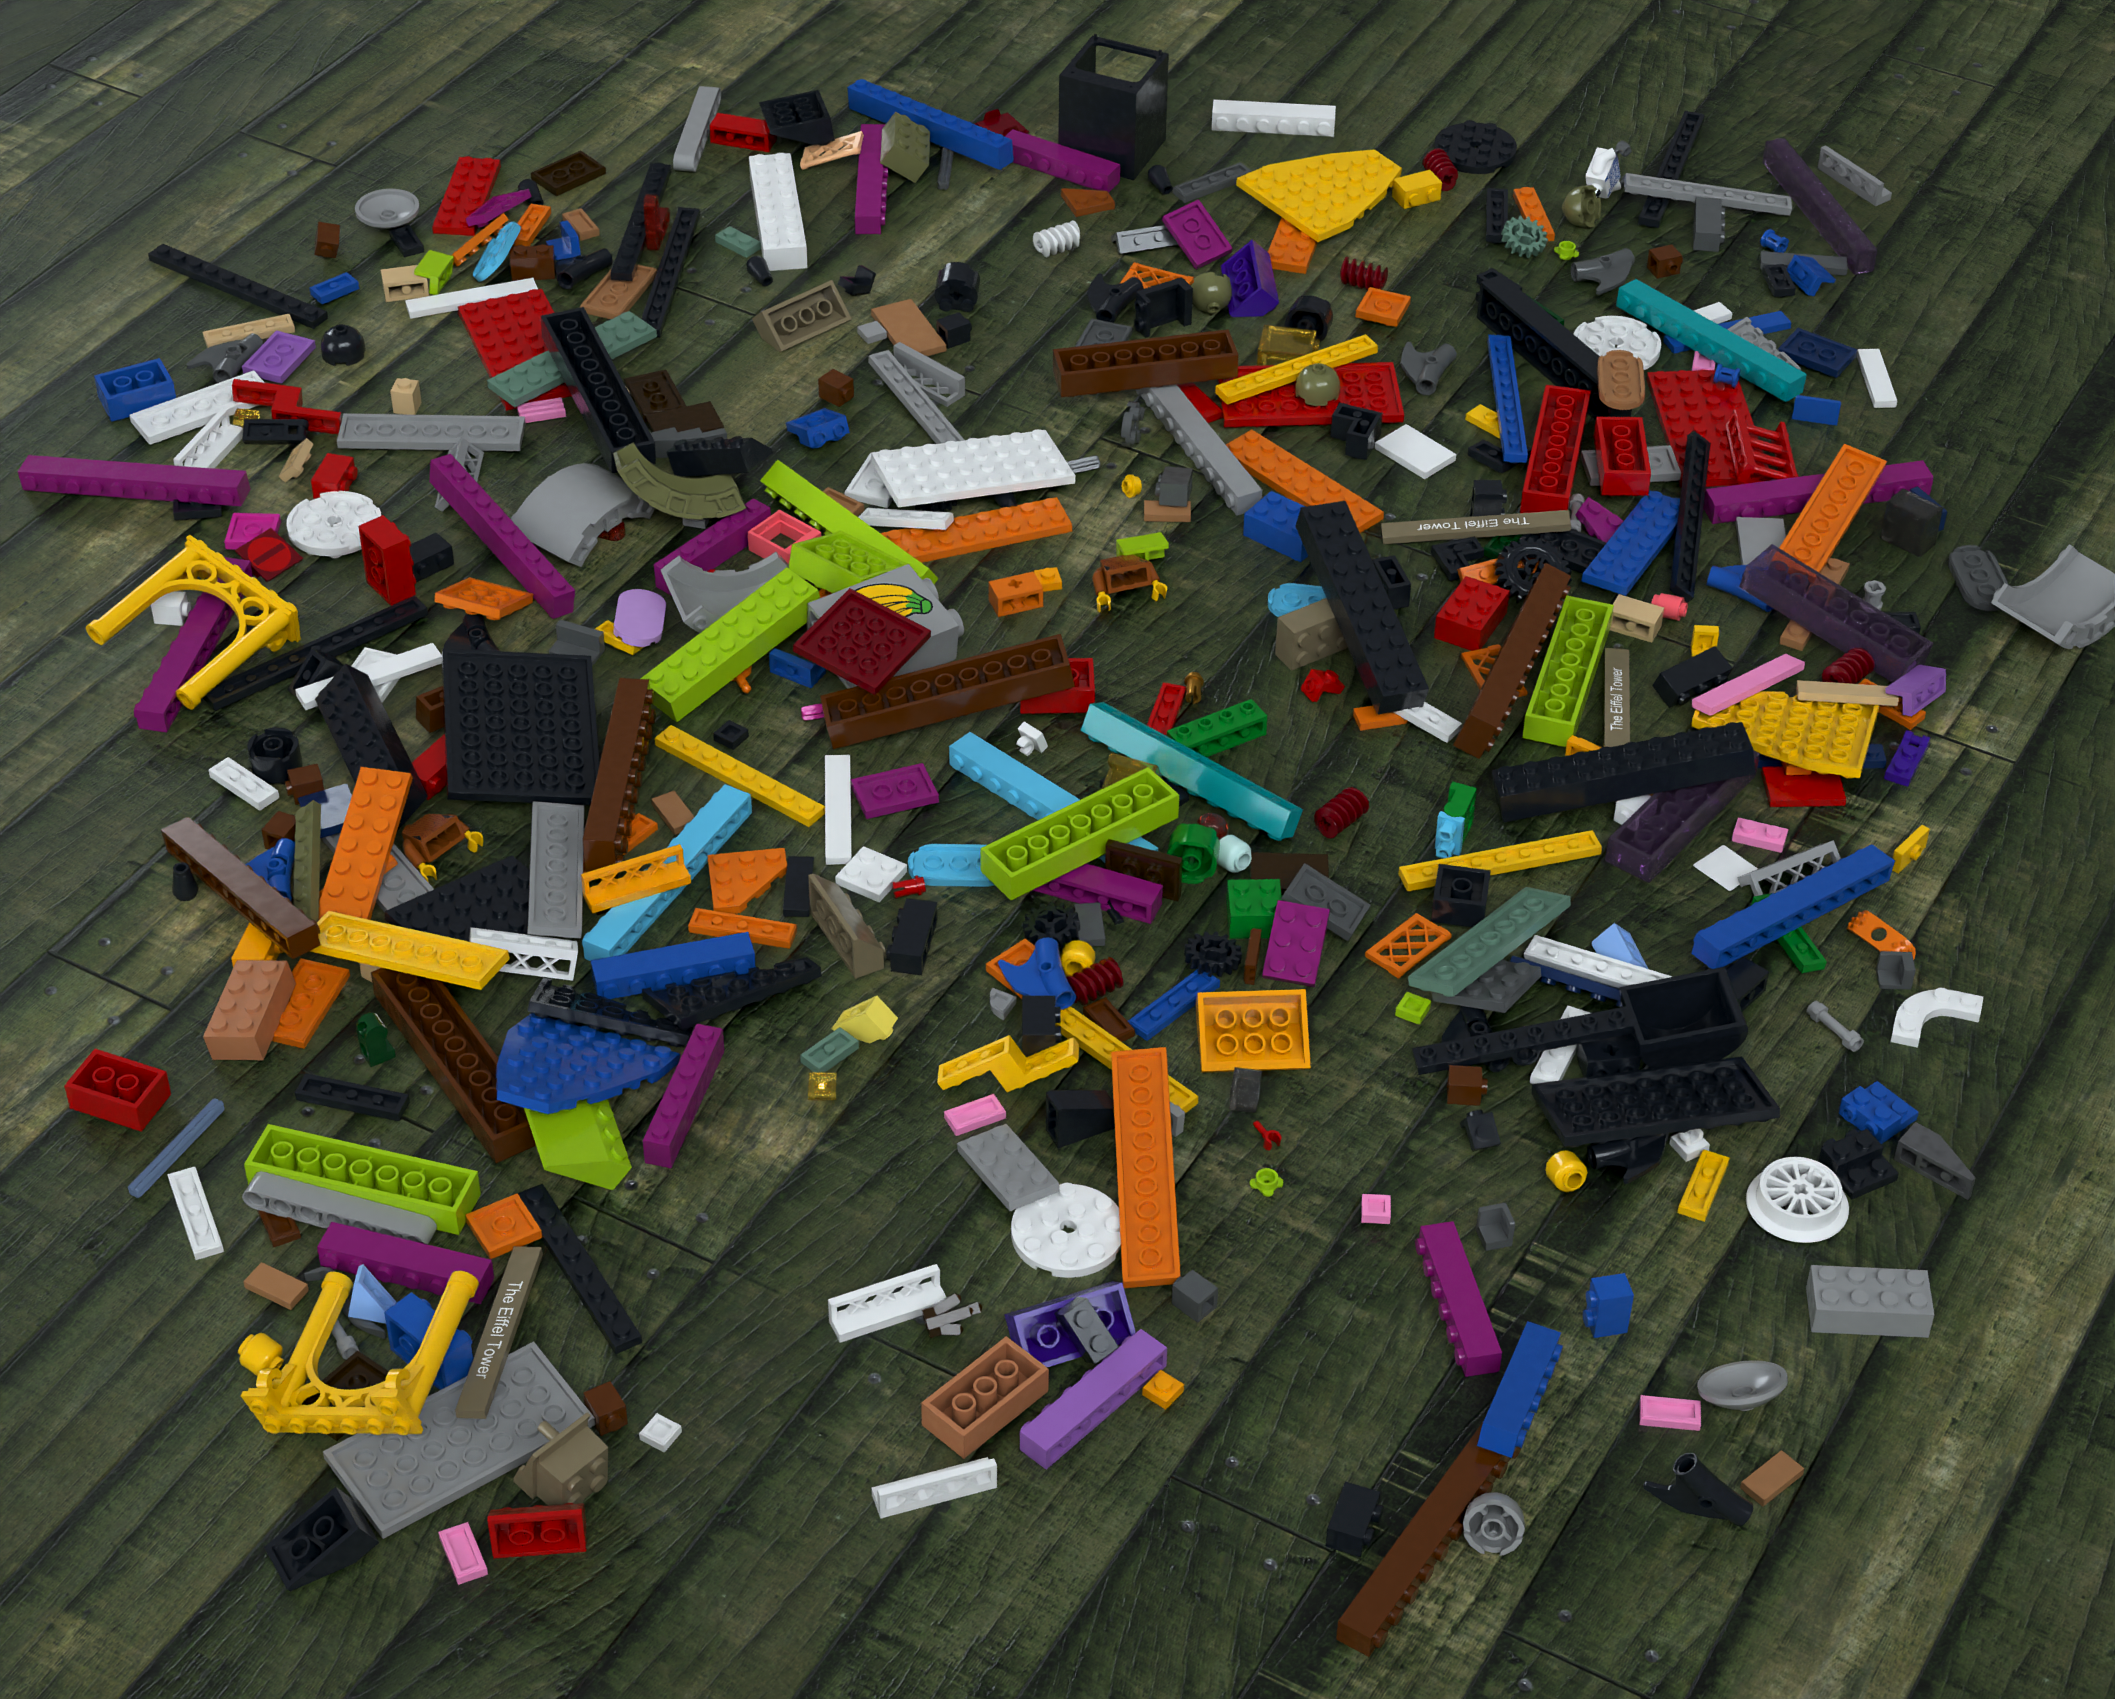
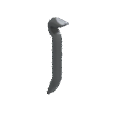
(365, 1325)

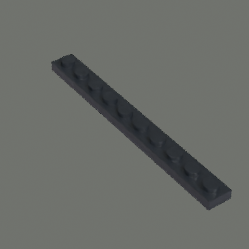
(1672, 166)
(635, 235)
(670, 268)
(238, 286)
(1690, 517)
(333, 643)

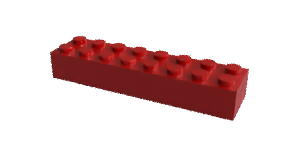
(1555, 450)

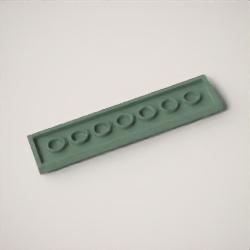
(541, 373)
(1489, 941)

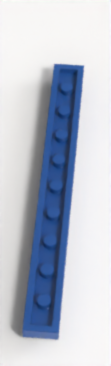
(1507, 399)

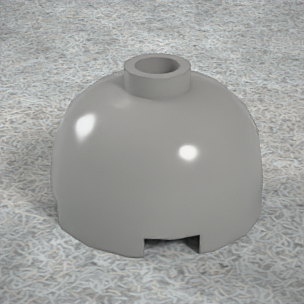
(1494, 1523)

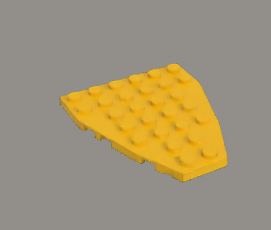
(1323, 191)
(1802, 732)

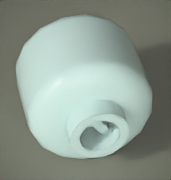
(1234, 854)

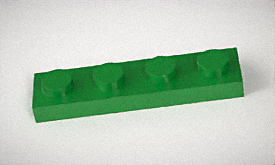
(1799, 947)

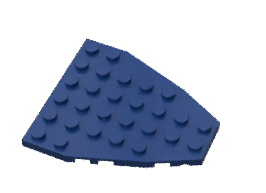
(557, 1063)

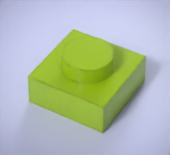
(1413, 1008)

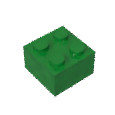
(1251, 905)

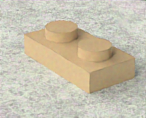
(297, 458)

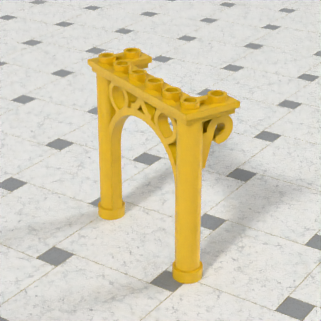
(196, 560)
(389, 1406)

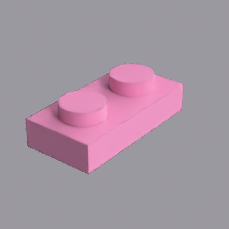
(1760, 835)

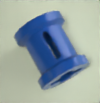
(1765, 242)
(1726, 375)

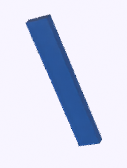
(1767, 323)

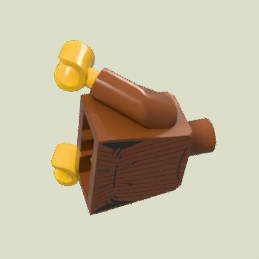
(1123, 574)
(434, 836)

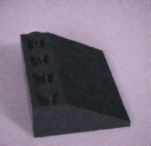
(799, 118)

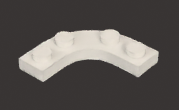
(1931, 1004)

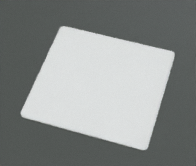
(1724, 867)

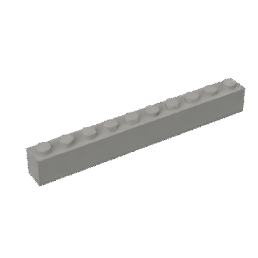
(1203, 446)

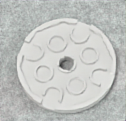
(1625, 333)
(312, 520)
(1043, 1243)

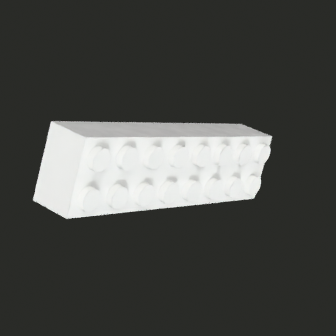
(778, 211)

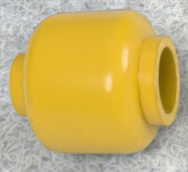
(1077, 956)
(1566, 1171)
(260, 1353)

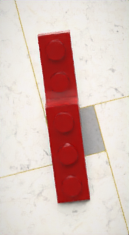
(286, 404)

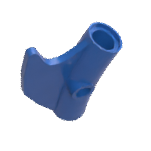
(1729, 580)
(276, 866)
(1041, 974)

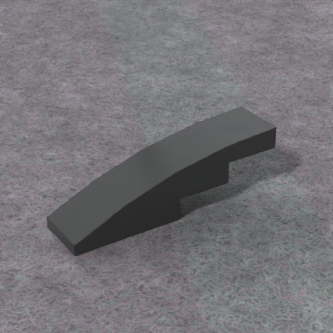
(666, 438)

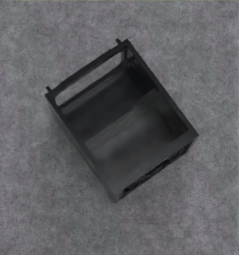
(1113, 115)

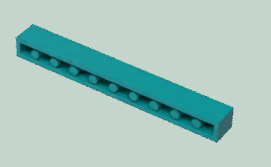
(1711, 340)
(1193, 771)

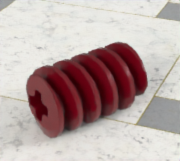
(1442, 167)
(1363, 276)
(1850, 667)
(1341, 812)
(1096, 980)

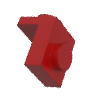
(1320, 681)

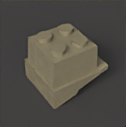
(566, 1466)

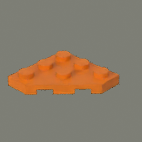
(742, 876)

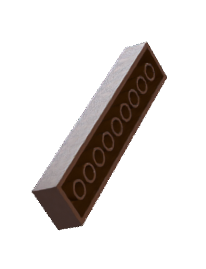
(1513, 662)
(948, 691)
(619, 775)
(455, 1058)

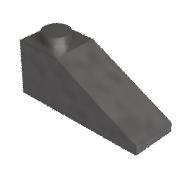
(1933, 1158)

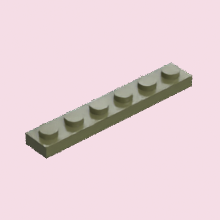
(307, 859)

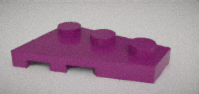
(496, 206)

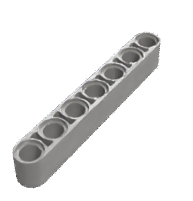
(697, 129)
(322, 1206)

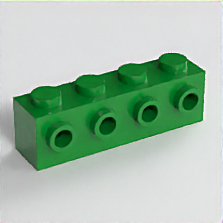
(1222, 729)

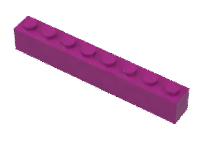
(871, 183)

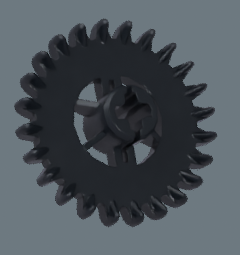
(1517, 578)

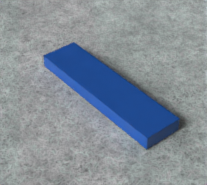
(1172, 1004)

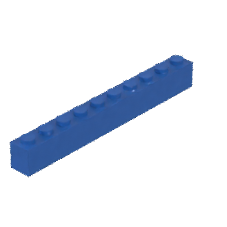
(944, 128)
(1792, 907)

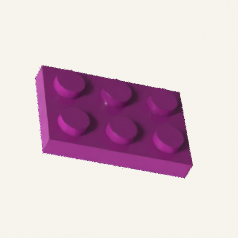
(1197, 234)
(894, 790)
(1296, 943)

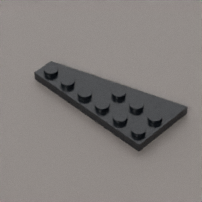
(725, 992)
(603, 1013)

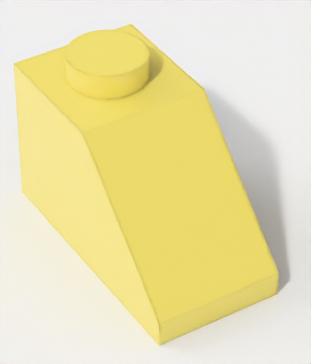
(867, 1020)

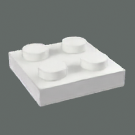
(871, 874)

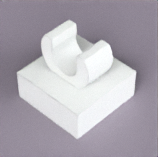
(1030, 739)
(1689, 1144)

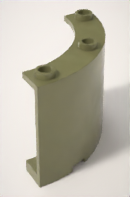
(675, 494)

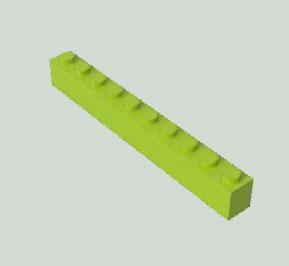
(831, 516)

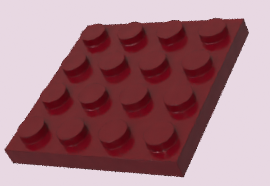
(862, 641)

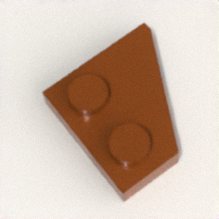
(1087, 201)

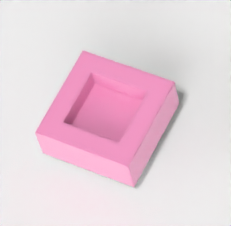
(1376, 1208)

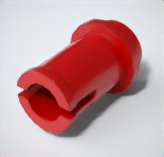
(910, 886)

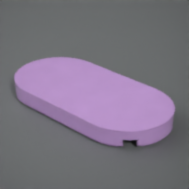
(639, 617)

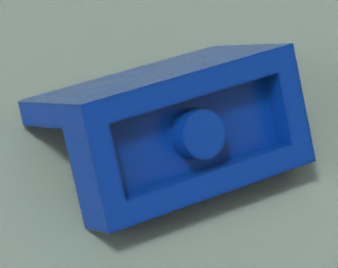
(568, 245)
(1808, 274)
(1816, 410)
(795, 668)

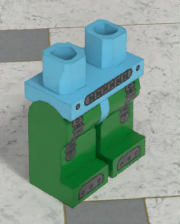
(1455, 820)

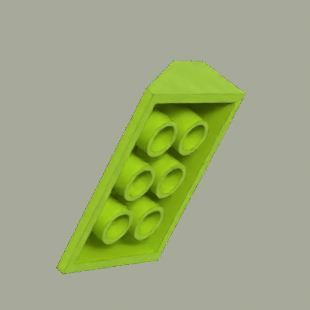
(839, 561)
(581, 1143)

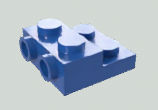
(819, 427)
(1877, 1111)

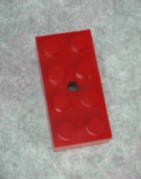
(1622, 456)

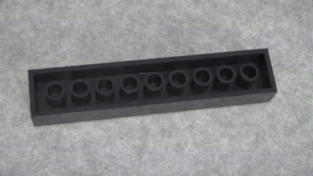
(1542, 341)
(595, 384)
(1361, 607)
(1623, 771)

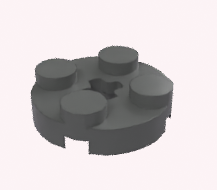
(1131, 424)

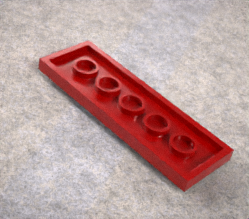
(466, 192)

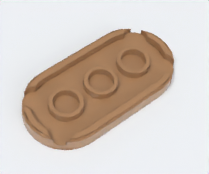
(1621, 380)

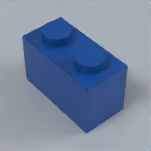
(1608, 1305)

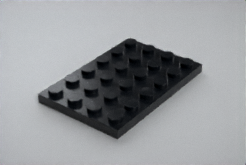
(483, 899)

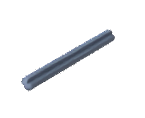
(176, 1148)

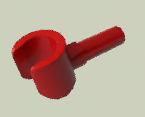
(1268, 1136)

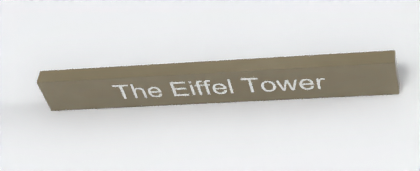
(1476, 526)
(1616, 697)
(499, 1333)

